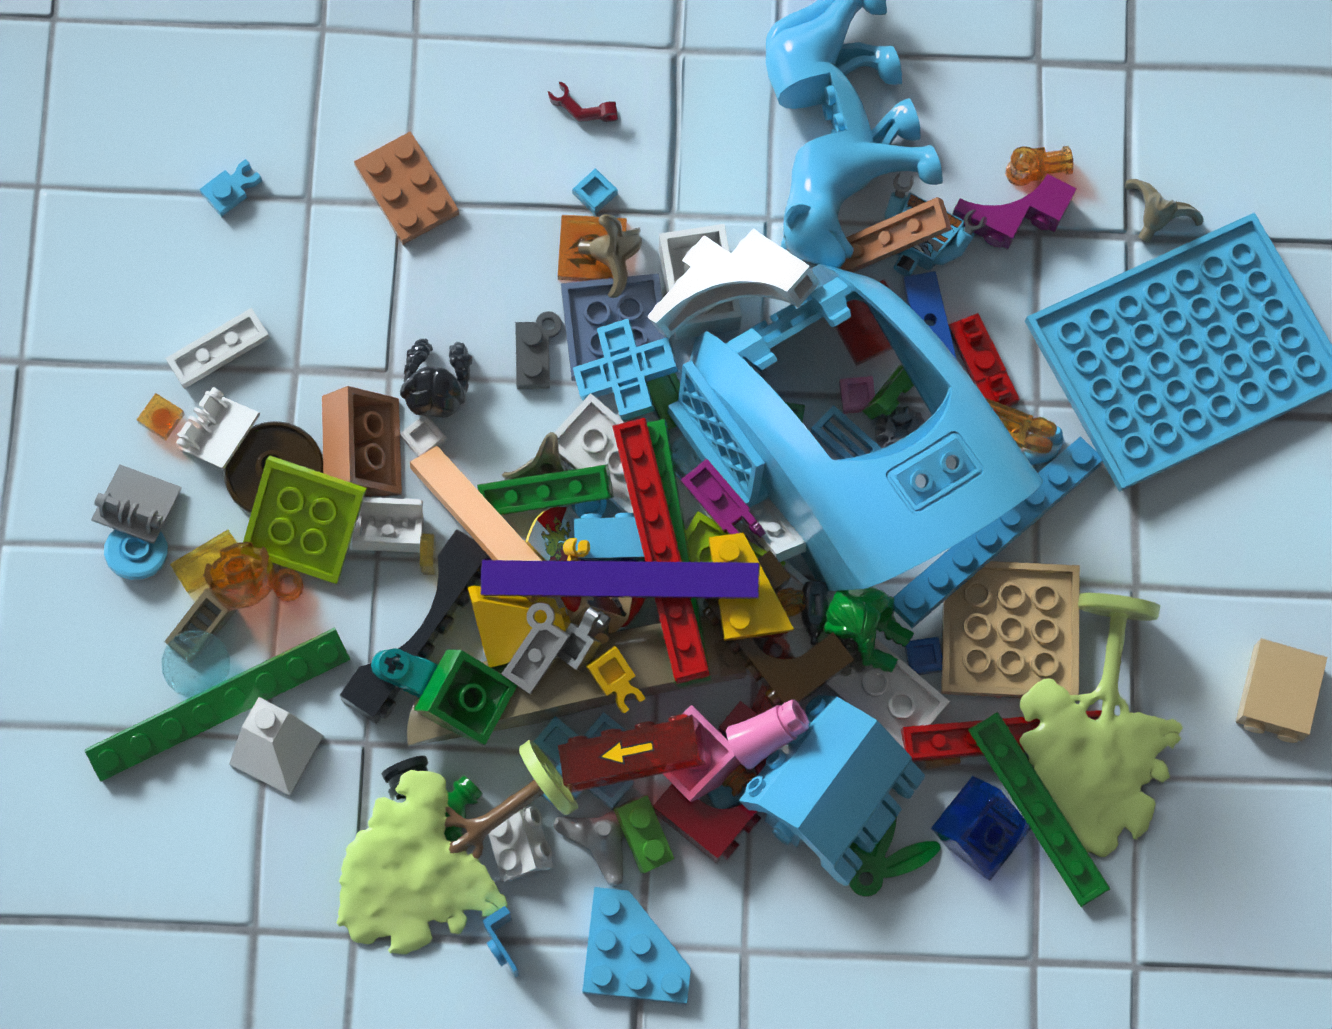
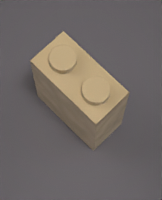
(1281, 691)

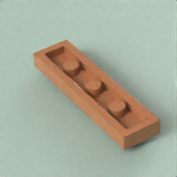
(897, 234)

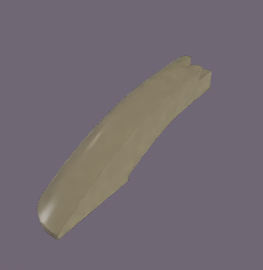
(571, 691)

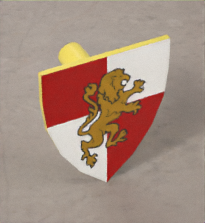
(549, 534)

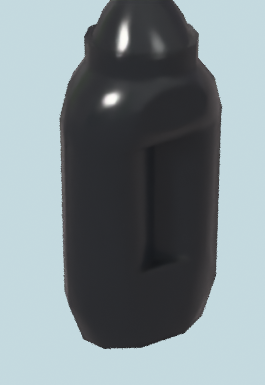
(815, 608)

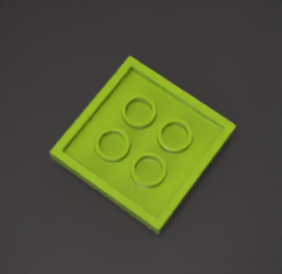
(304, 518)

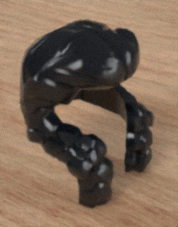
(435, 389)

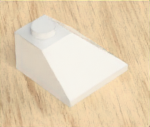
(274, 746)

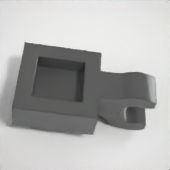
(582, 643)

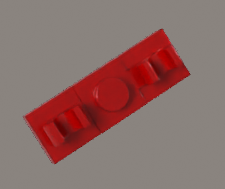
(983, 360)

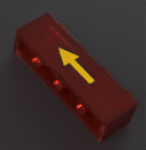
(631, 753)

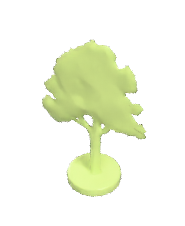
(1100, 763)

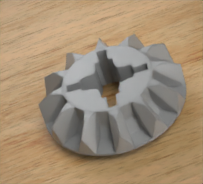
(901, 415)

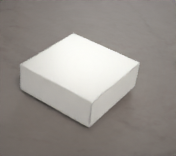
(423, 435)

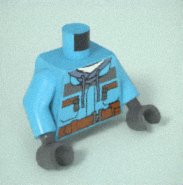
(937, 250)

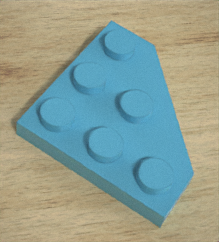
(630, 953)

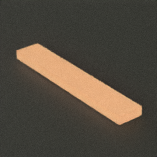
(471, 508)

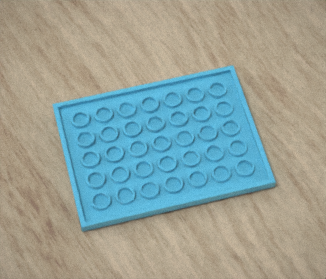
(1185, 351)

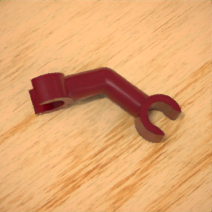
(605, 111)

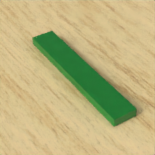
(1039, 809)

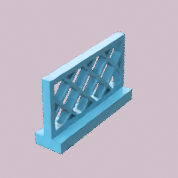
(717, 436)

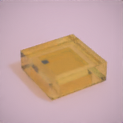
(427, 554)

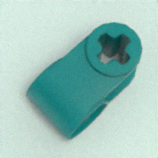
(411, 672)

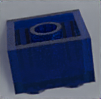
(981, 827)

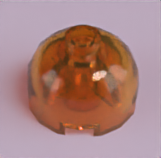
(240, 575)

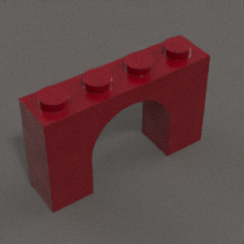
(706, 827)

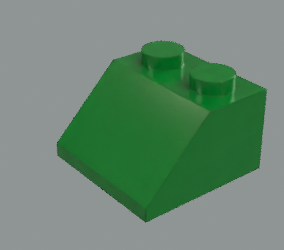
(465, 696)

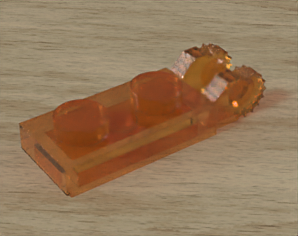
(1021, 423)

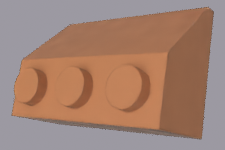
(362, 440)

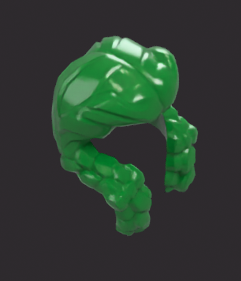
(858, 615)

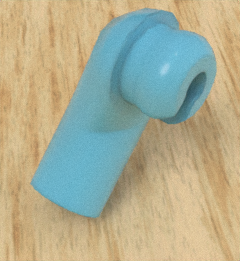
(1036, 458)

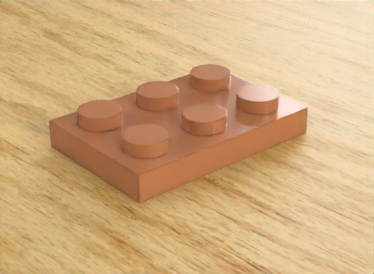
(406, 188)

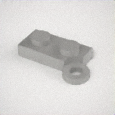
(537, 650)

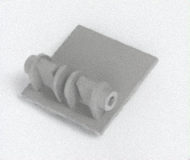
(135, 503)

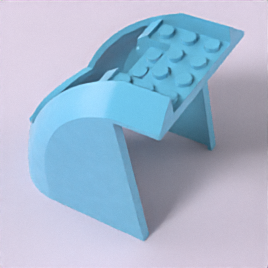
(865, 511)

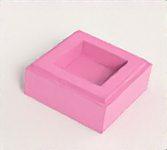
(856, 393)

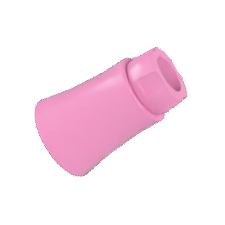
(766, 732)

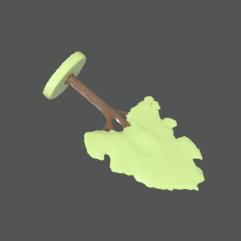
(408, 872)

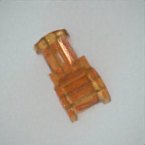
(1037, 164)

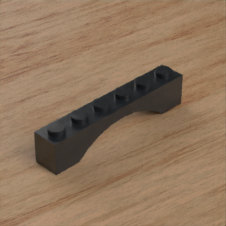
(458, 569)

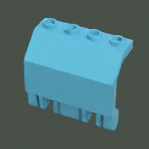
(836, 784)

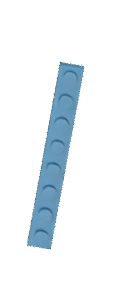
(976, 551)

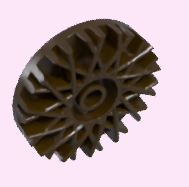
(263, 440)

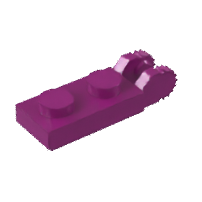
(719, 499)

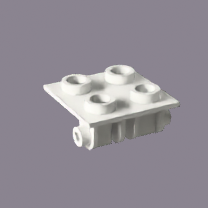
(217, 430)

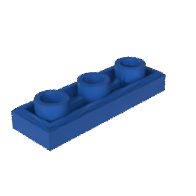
(926, 300)

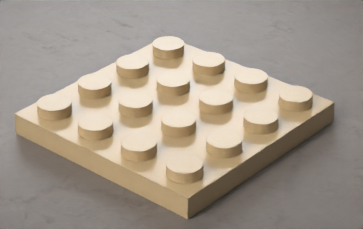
(1012, 630)

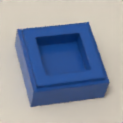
(924, 655)

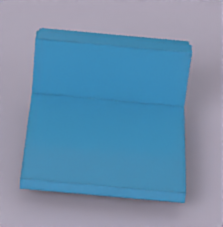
(492, 924)

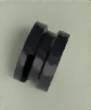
(393, 773)

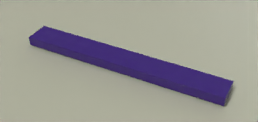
(620, 579)

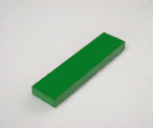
(549, 490)

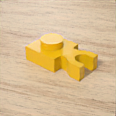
(613, 674)

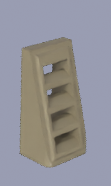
(198, 607)

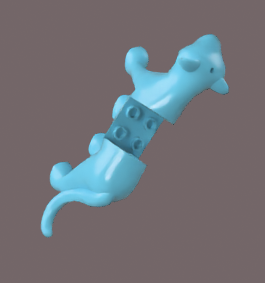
(810, 69)

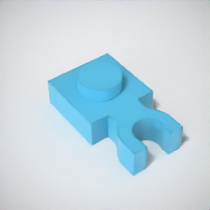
(227, 191)

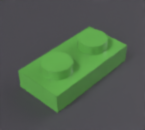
(886, 398)
(644, 834)

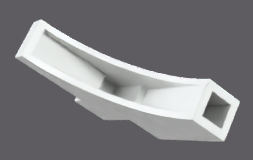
(717, 276)

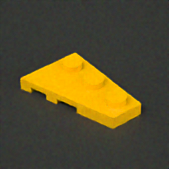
(747, 616)

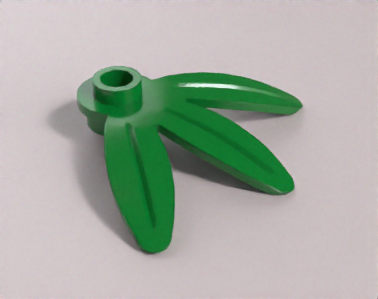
(896, 864)

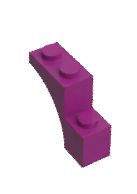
(1042, 206)

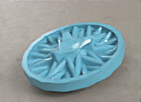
(134, 557)

